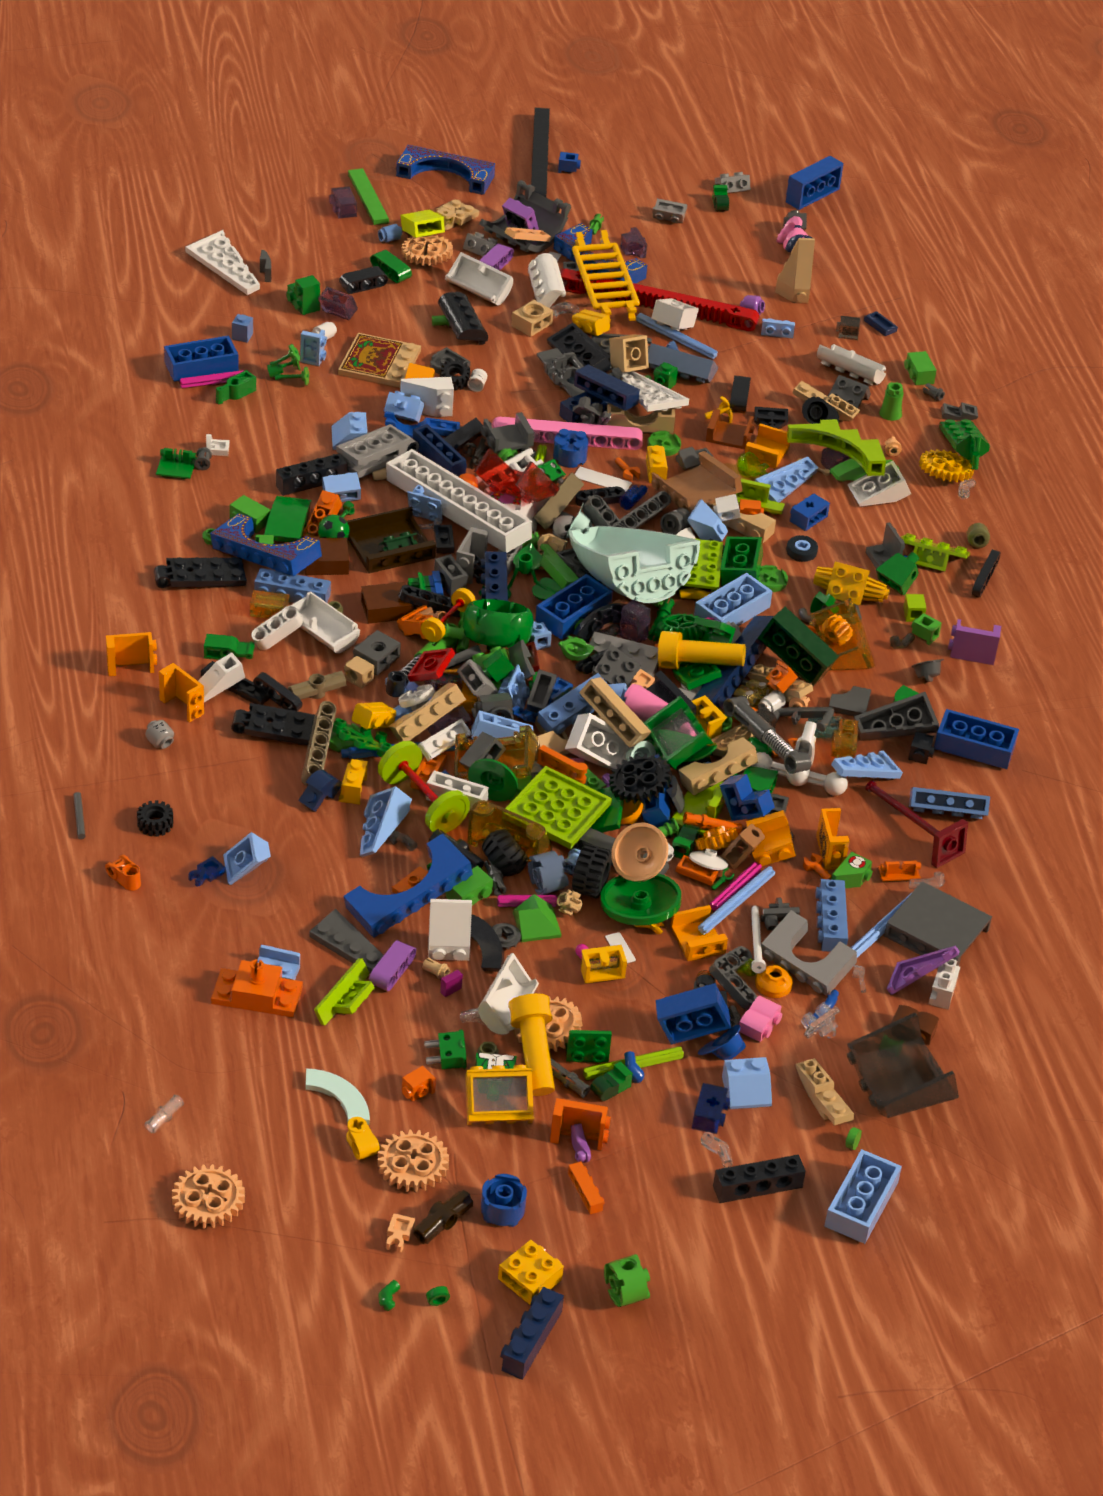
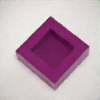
(451, 983)

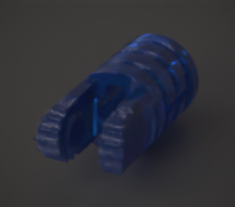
(632, 496)

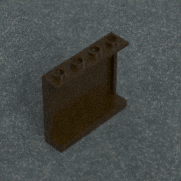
(370, 530)

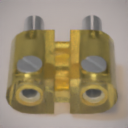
(753, 691)

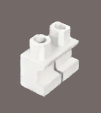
(944, 984)

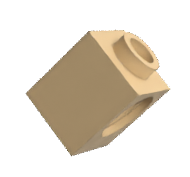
(359, 672)

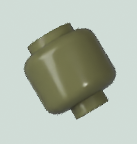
(978, 535)

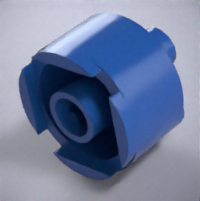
(570, 448)
(503, 1200)

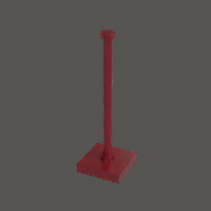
(947, 843)

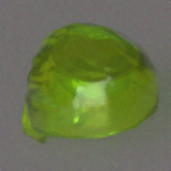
(749, 466)

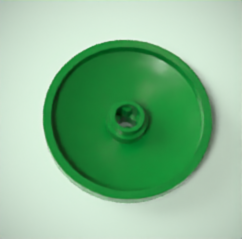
(641, 902)

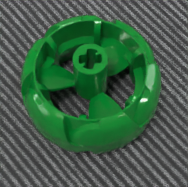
(497, 623)

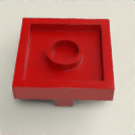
(431, 665)

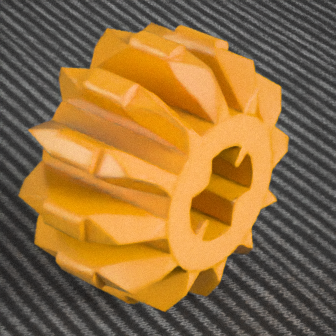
(837, 629)

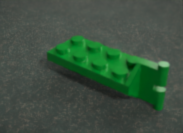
(965, 439)

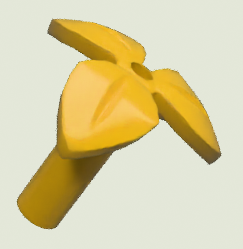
(724, 407)

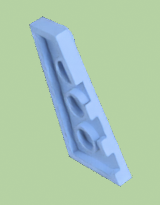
(788, 478)
(870, 766)

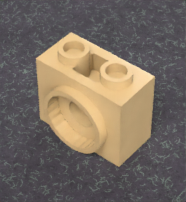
(532, 318)

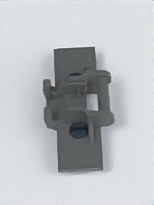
(559, 370)

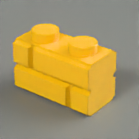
(591, 322)
(656, 462)
(373, 715)

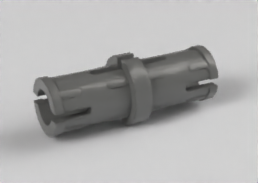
(497, 877)

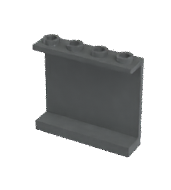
(936, 921)

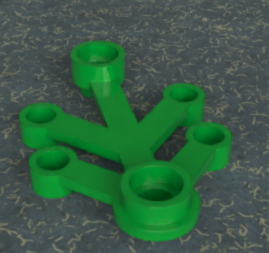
(364, 740)

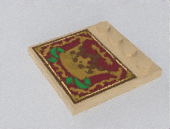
(378, 359)

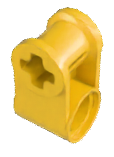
(361, 1138)

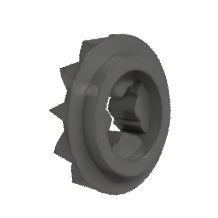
(510, 932)

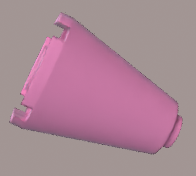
(643, 702)

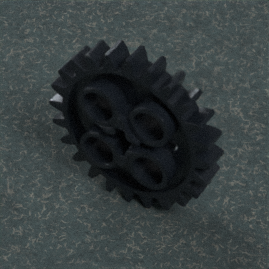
(640, 778)

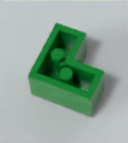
(304, 294)

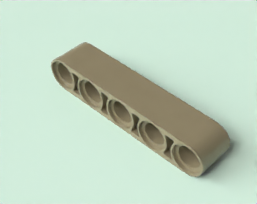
(555, 505)
(319, 740)

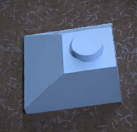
(706, 523)
(245, 857)

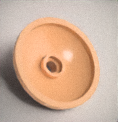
(632, 845)

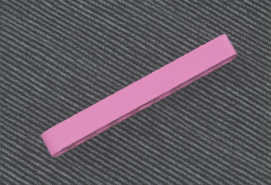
(598, 435)

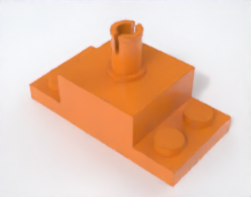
(257, 989)

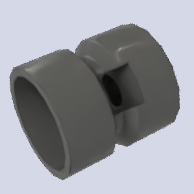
(675, 521)

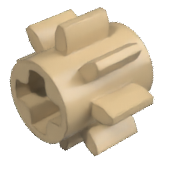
(569, 902)

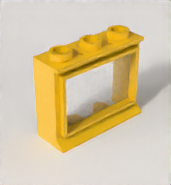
(499, 1094)

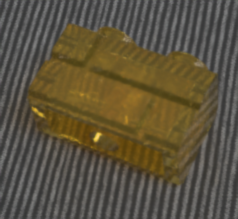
(267, 604)

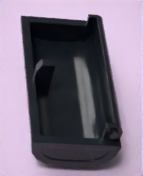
(462, 317)

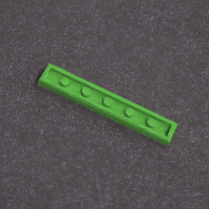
(368, 196)

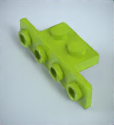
(759, 491)
(346, 994)

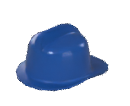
(725, 1046)

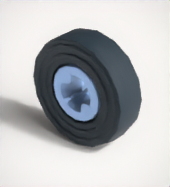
(802, 548)

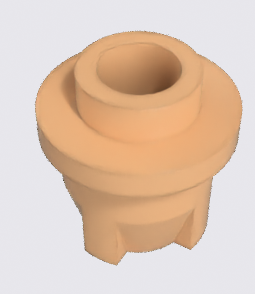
(892, 447)
(799, 702)

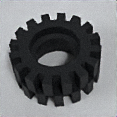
(458, 367)
(155, 810)

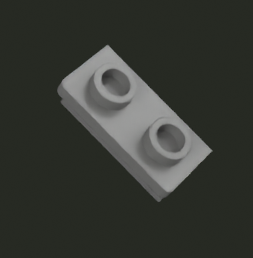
(735, 183)
(669, 211)
(478, 244)

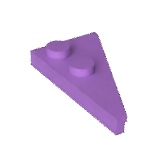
(915, 968)

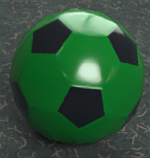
(333, 527)

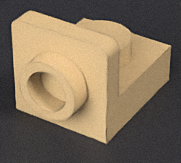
(555, 542)

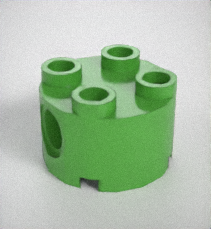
(627, 1280)

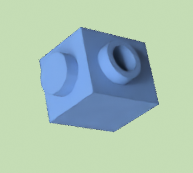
(242, 328)

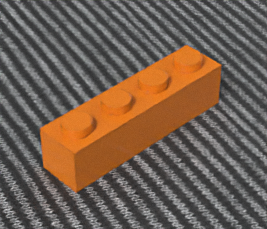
(586, 1189)

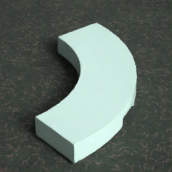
(341, 1089)

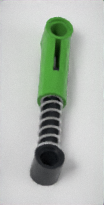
(398, 679)

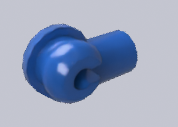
(630, 1063)

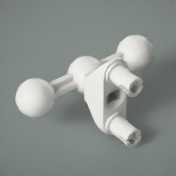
(832, 783)

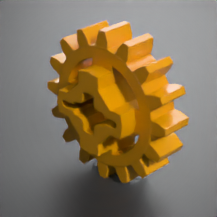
(716, 838)

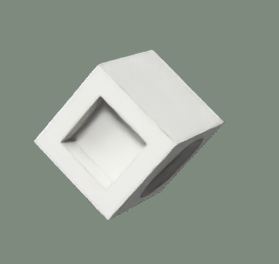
(727, 508)

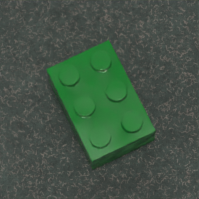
(740, 557)

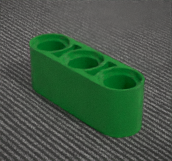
(391, 266)

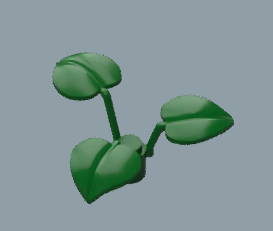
(527, 561)

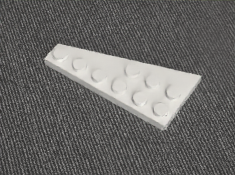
(224, 260)
(654, 395)

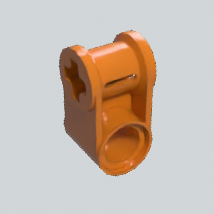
(124, 872)

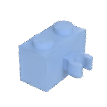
(404, 407)

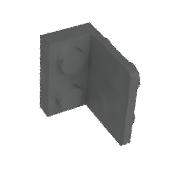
(850, 390)
(891, 545)
(616, 666)

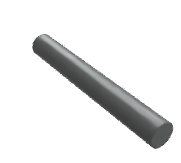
(79, 815)

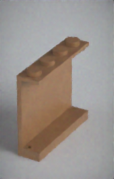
(703, 482)

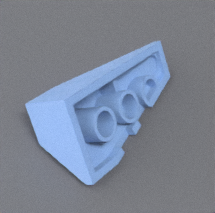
(383, 815)

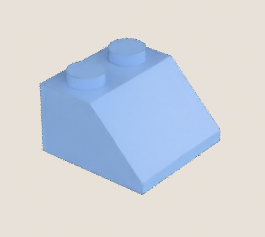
(348, 428)
(747, 1082)

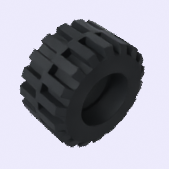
(591, 870)

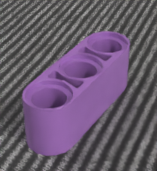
(498, 256)
(392, 965)

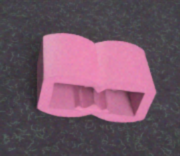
(760, 1019)

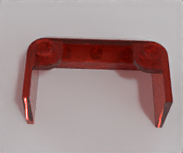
(528, 486)

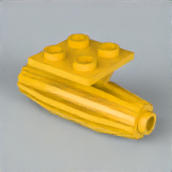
(850, 582)

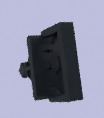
(771, 417)

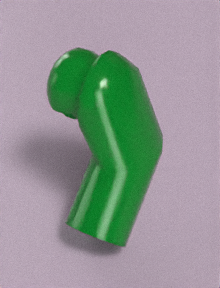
(385, 1295)

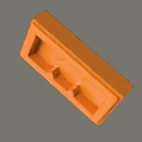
(692, 870)
(410, 880)

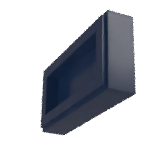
(880, 323)

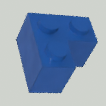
(743, 801)

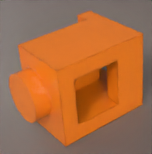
(750, 507)
(781, 677)
(418, 1084)

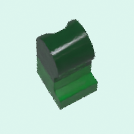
(720, 197)
(686, 840)
(612, 1082)

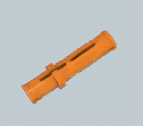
(703, 821)

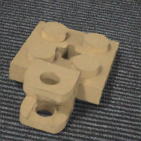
(456, 213)

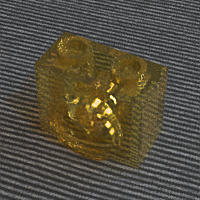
(845, 739)

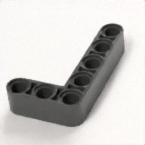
(602, 515)

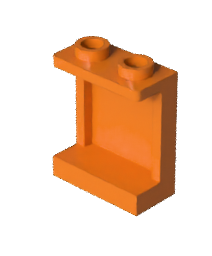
(593, 1120)

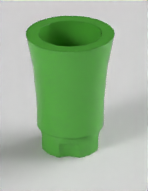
(892, 403)

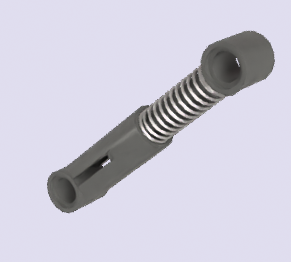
(739, 709)

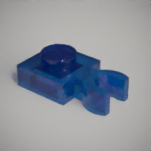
(209, 870)

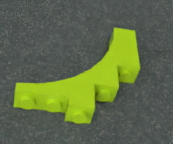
(828, 434)

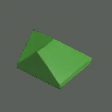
(536, 920)

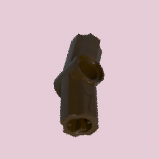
(443, 1216)

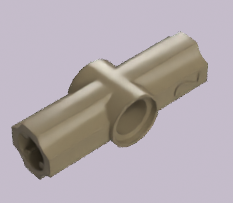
(318, 685)

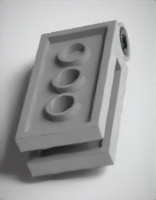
(375, 449)

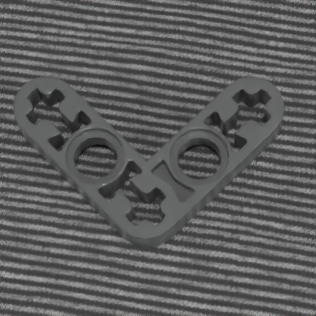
(742, 992)

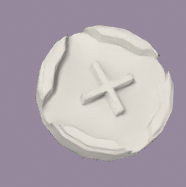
(417, 698)

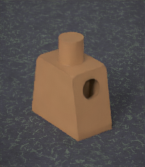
(749, 840)

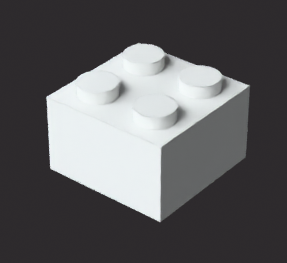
(674, 313)

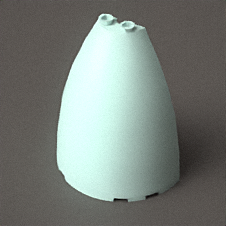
(636, 561)

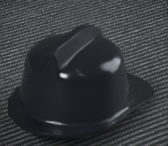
(817, 409)

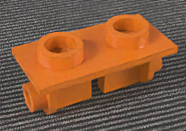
(895, 872)

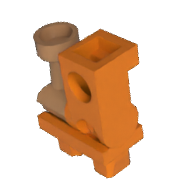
(412, 621)

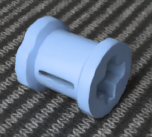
(571, 860)

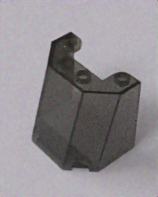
(900, 1069)

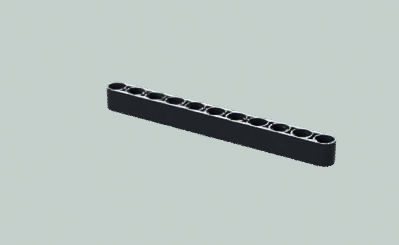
(540, 150)

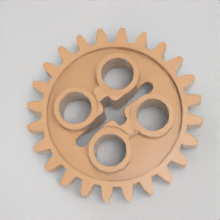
(437, 251)
(565, 1018)
(413, 1160)
(208, 1196)

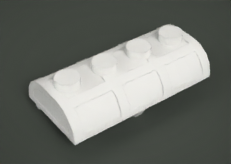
(480, 279)
(546, 279)
(852, 362)
(327, 623)
(508, 984)

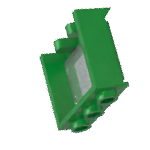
(676, 732)

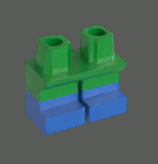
(429, 583)

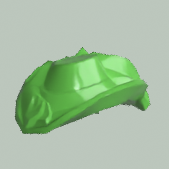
(575, 648)

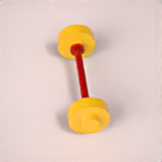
(433, 628)

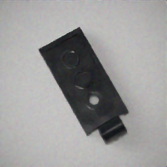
(575, 340)
(200, 572)
(283, 725)

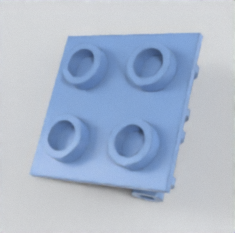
(423, 505)
(516, 687)

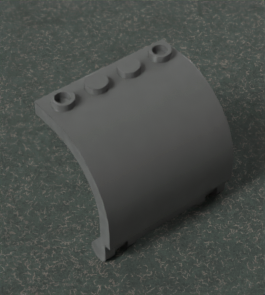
(546, 214)

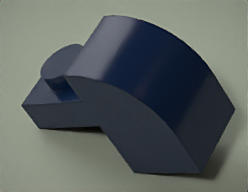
(320, 785)

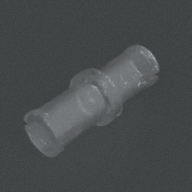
(164, 1113)

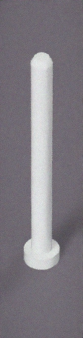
(757, 965)

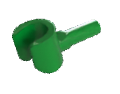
(348, 509)
(722, 879)

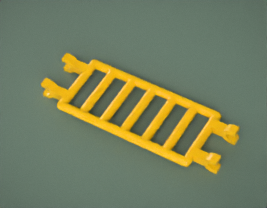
(605, 245)

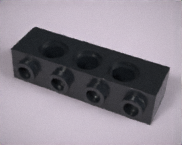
(309, 474)
(759, 1178)

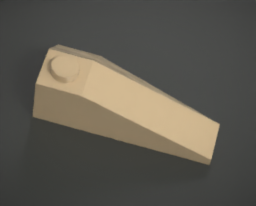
(795, 278)

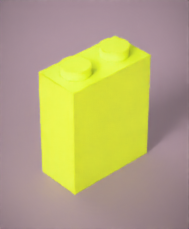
(422, 223)

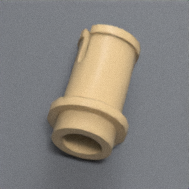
(436, 968)

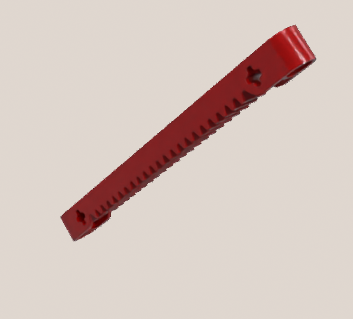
(648, 295)

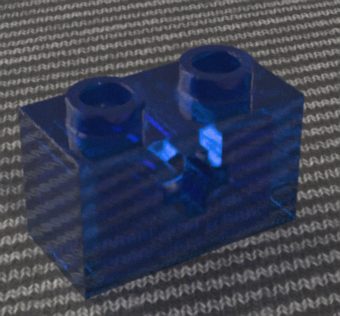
(710, 1108)

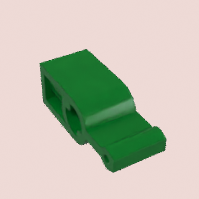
(236, 387)
(221, 645)

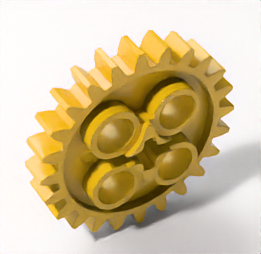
(946, 465)

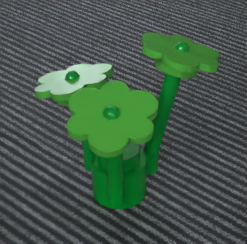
(276, 369)

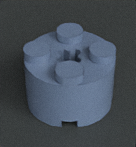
(547, 872)

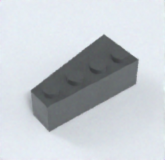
(898, 719)

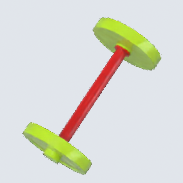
(400, 764)

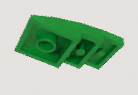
(288, 518)

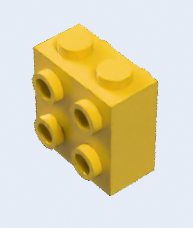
(530, 1271)

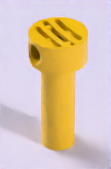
(674, 650)
(530, 1015)

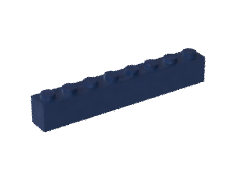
(732, 676)

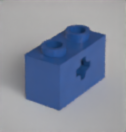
(809, 512)

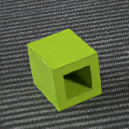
(914, 606)

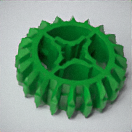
(680, 623)

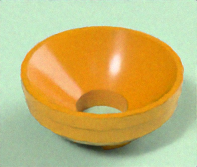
(633, 809)
(773, 986)

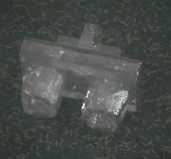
(823, 1023)

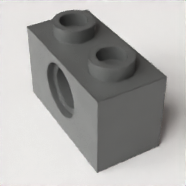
(451, 574)

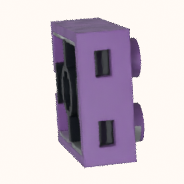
(519, 215)

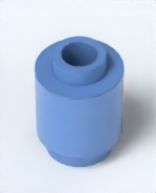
(390, 233)

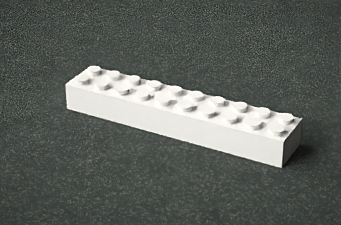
(460, 500)

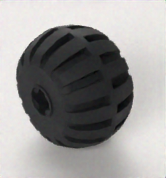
(504, 852)

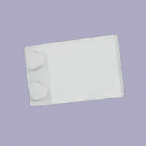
(434, 392)
(880, 489)
(596, 742)
(449, 929)

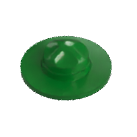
(496, 776)

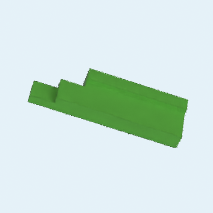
(556, 567)

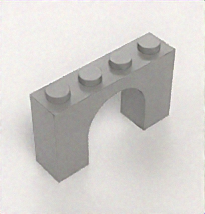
(820, 975)

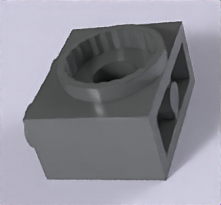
(378, 650)
(496, 704)

